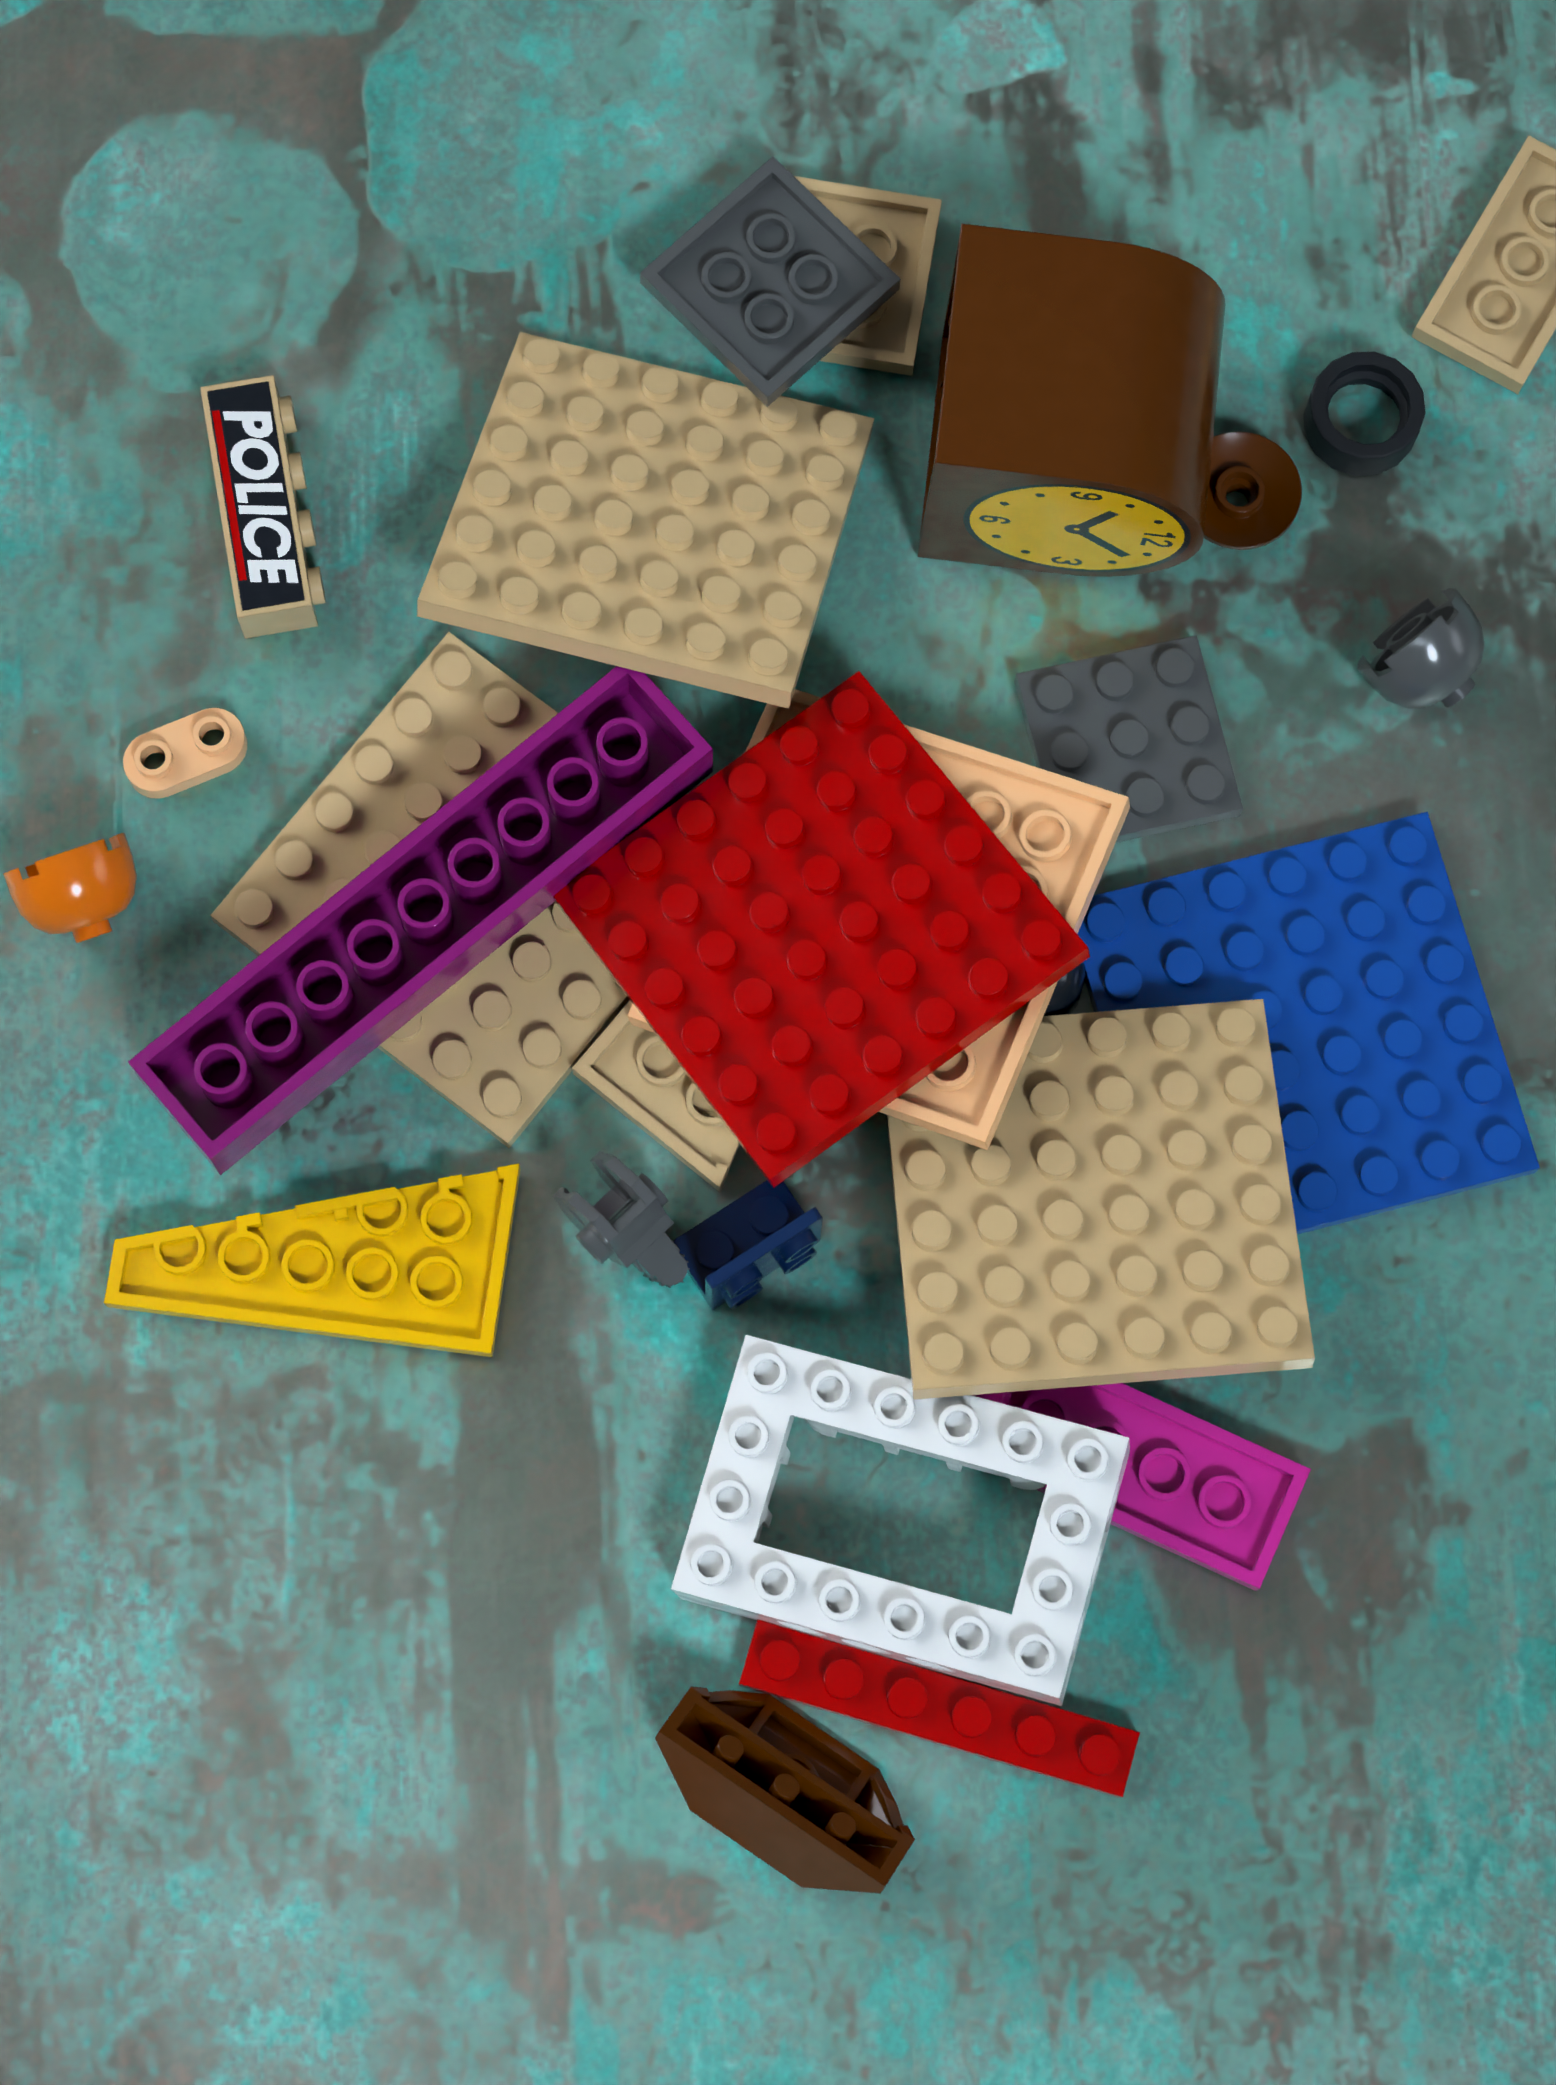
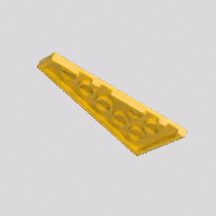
(362, 1266)

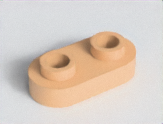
(186, 756)

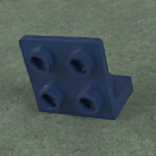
(748, 1242)

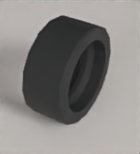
(1378, 372)

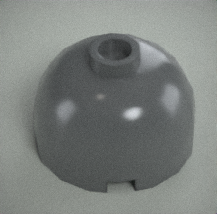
(1427, 655)

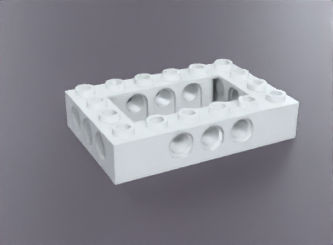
(1013, 1652)

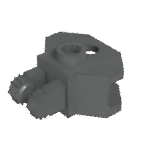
(626, 1223)

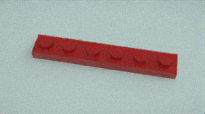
(939, 1708)

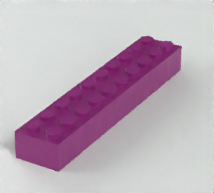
(421, 916)

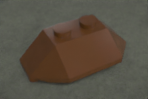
(784, 1790)

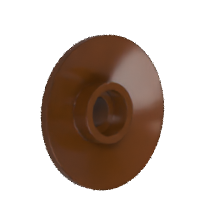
(1266, 478)

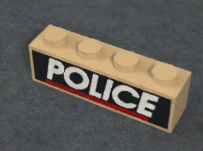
(260, 506)

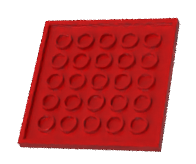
(819, 927)

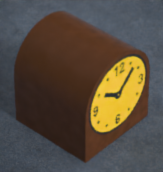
(1072, 406)

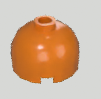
(76, 888)

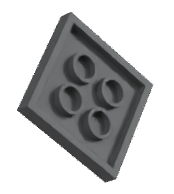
(770, 281)
(1136, 728)

